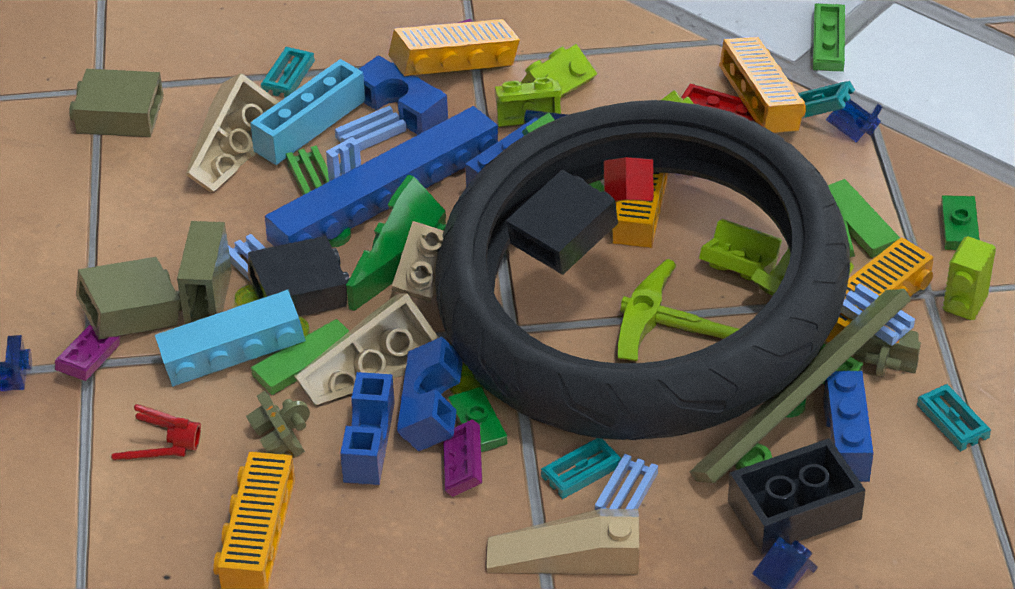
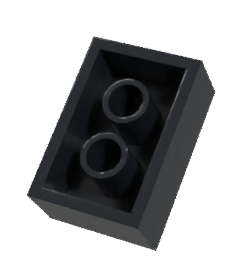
(796, 495)

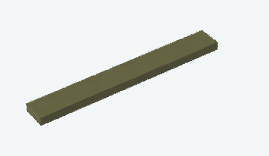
(780, 405)

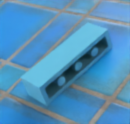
(308, 111)
(230, 338)

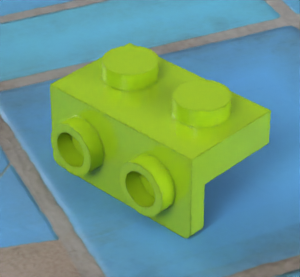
(566, 66)
(516, 98)
(741, 249)

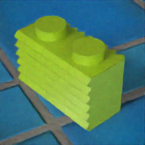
(969, 278)

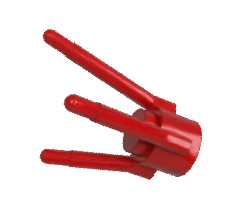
(181, 433)

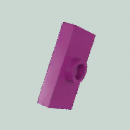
(85, 354)
(463, 459)

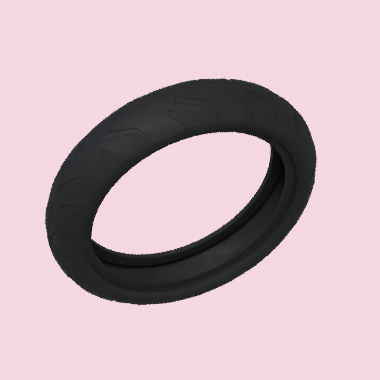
(668, 394)

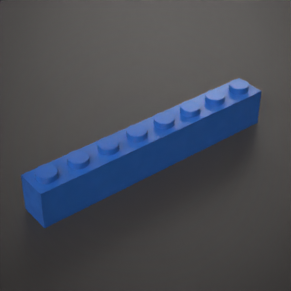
(370, 186)

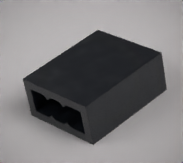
(562, 221)
(305, 269)

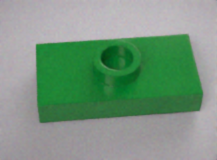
(958, 219)
(475, 405)

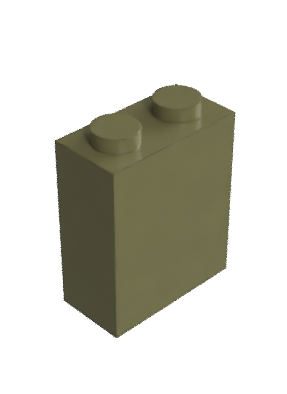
(117, 102)
(204, 271)
(128, 297)

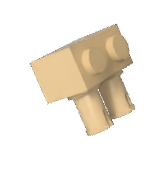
(418, 262)

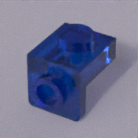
(855, 120)
(15, 364)
(784, 565)

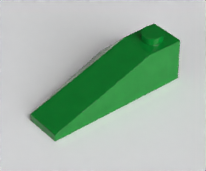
(379, 266)

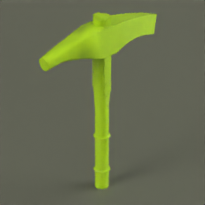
(645, 311)

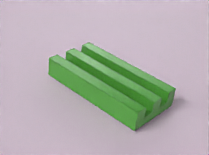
(306, 159)

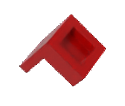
(629, 179)

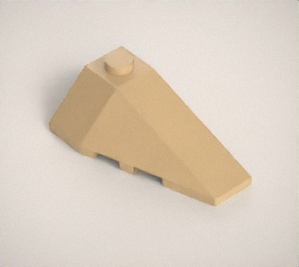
(226, 132)
(372, 346)
(579, 544)

